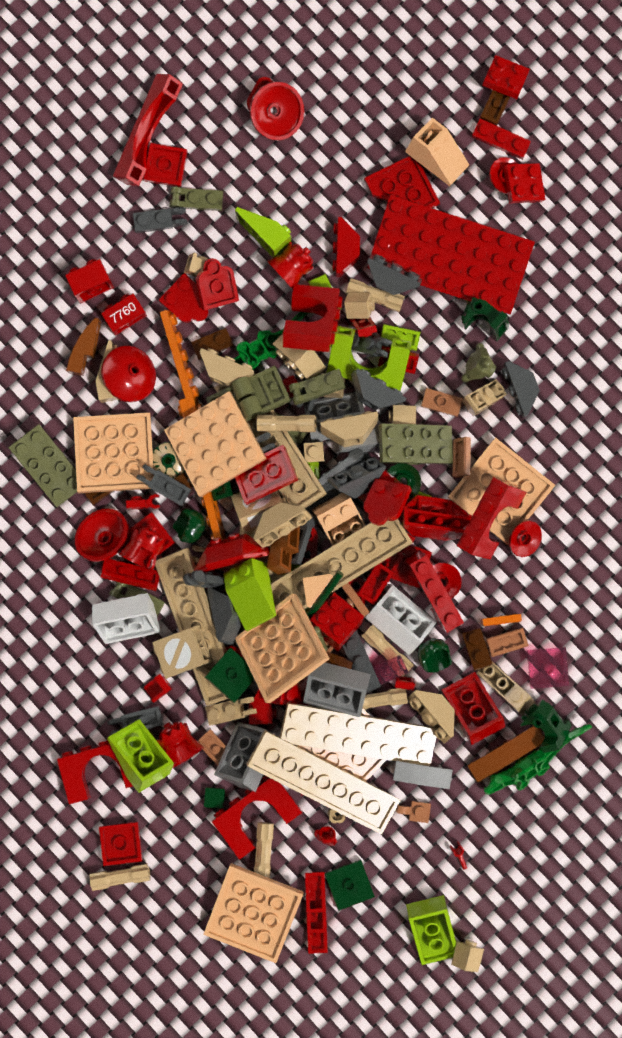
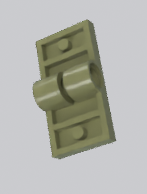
(257, 393)
(415, 444)
(46, 464)

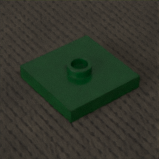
(230, 675)
(349, 885)

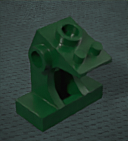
(497, 321)
(545, 717)

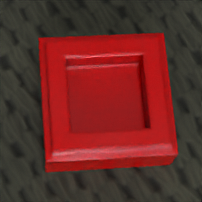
(405, 683)

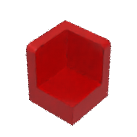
(158, 687)

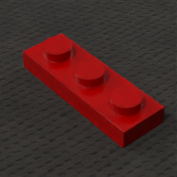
(501, 139)
(129, 574)

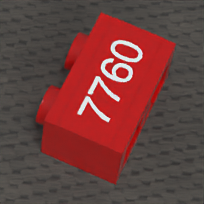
(123, 313)

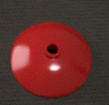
(287, 114)
(120, 379)
(96, 530)

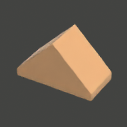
(314, 587)

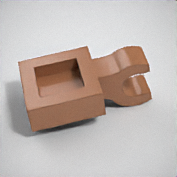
(417, 811)

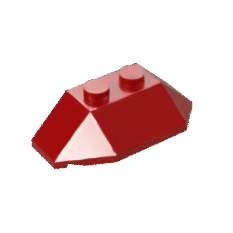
(435, 518)
(230, 551)

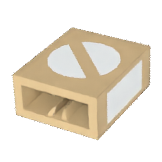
(251, 514)
(182, 652)

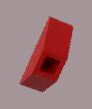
(346, 247)

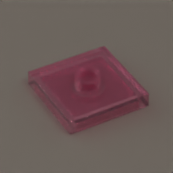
(547, 667)

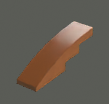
(506, 753)

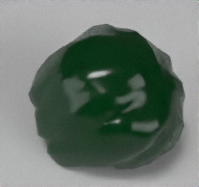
(189, 525)
(434, 655)

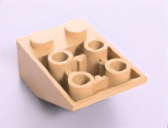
(438, 152)
(338, 518)

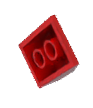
(474, 708)

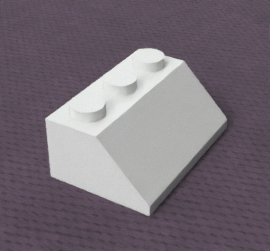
(125, 618)
(401, 620)

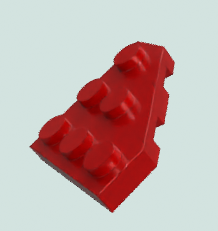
(404, 180)

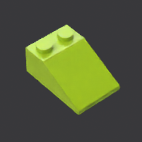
(265, 231)
(250, 592)
(140, 755)
(432, 929)

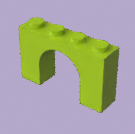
(391, 372)

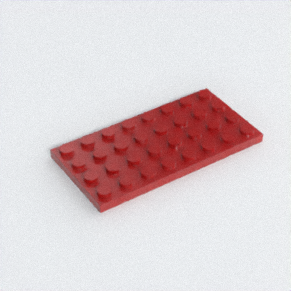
(453, 253)

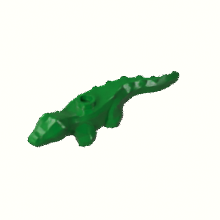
(262, 347)
(529, 766)

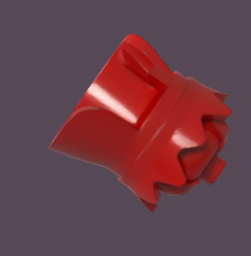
(292, 263)
(143, 547)
(178, 742)

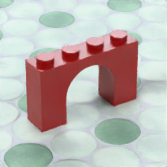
(316, 334)
(496, 497)
(428, 579)
(73, 770)
(229, 821)

